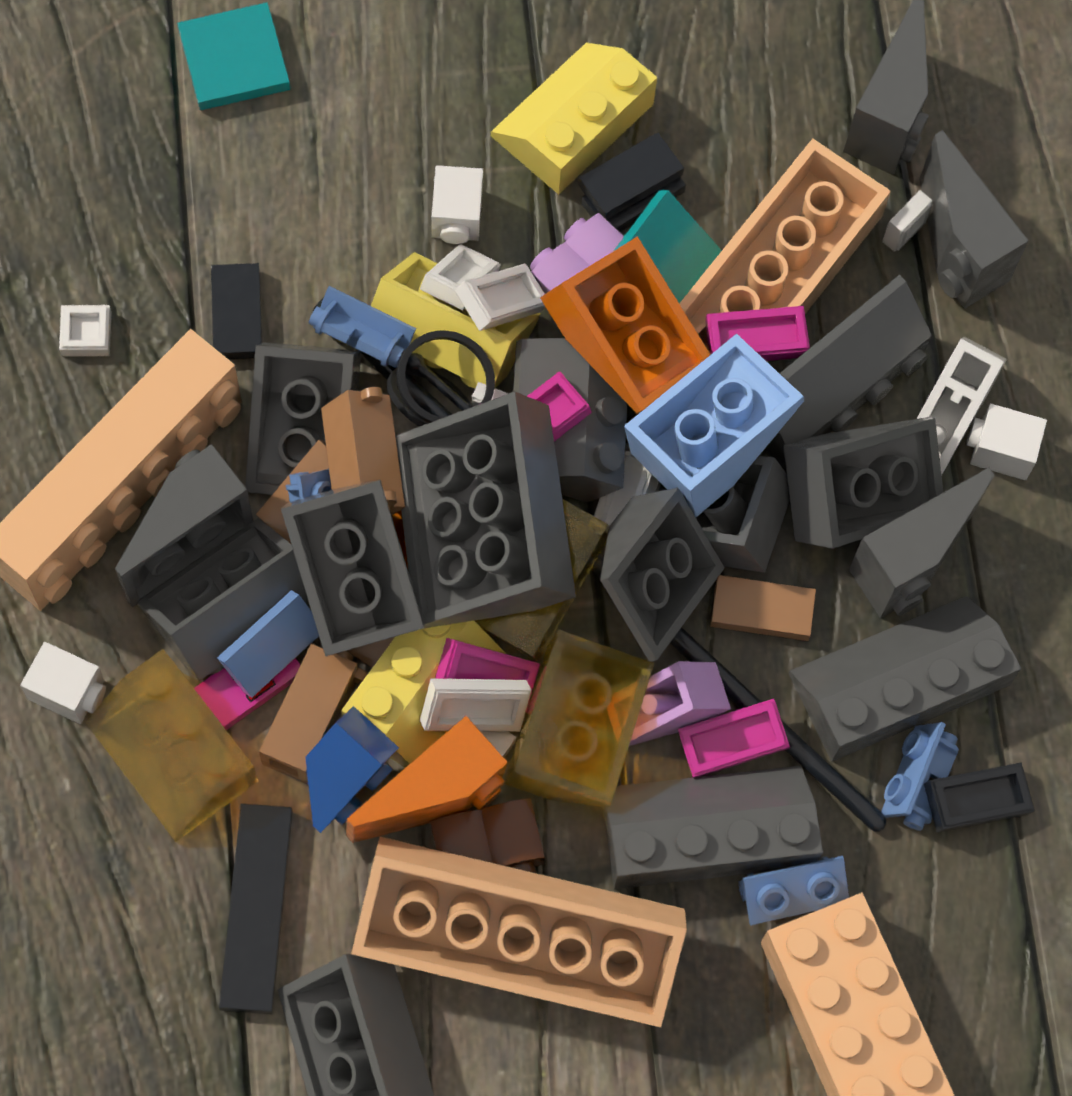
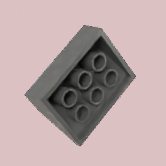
(484, 513)

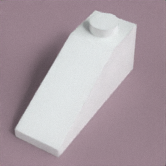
(960, 394)

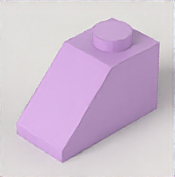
(680, 698)

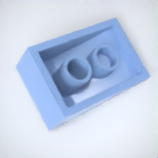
(713, 423)

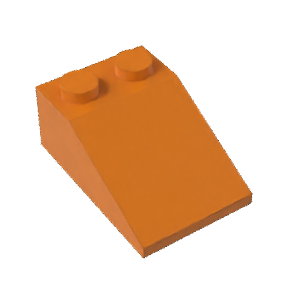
(627, 325)
(442, 781)

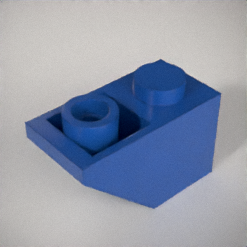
(342, 764)

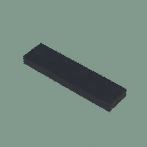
(256, 909)

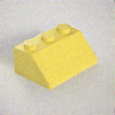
(577, 113)
(401, 298)
(399, 682)

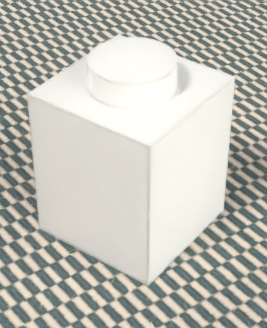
(457, 204)
(1006, 441)
(64, 683)

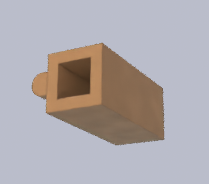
(363, 443)
(309, 710)

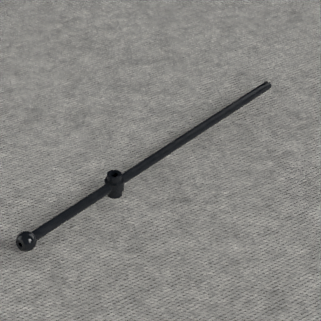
(695, 652)

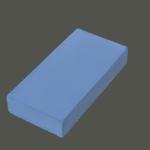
(270, 644)

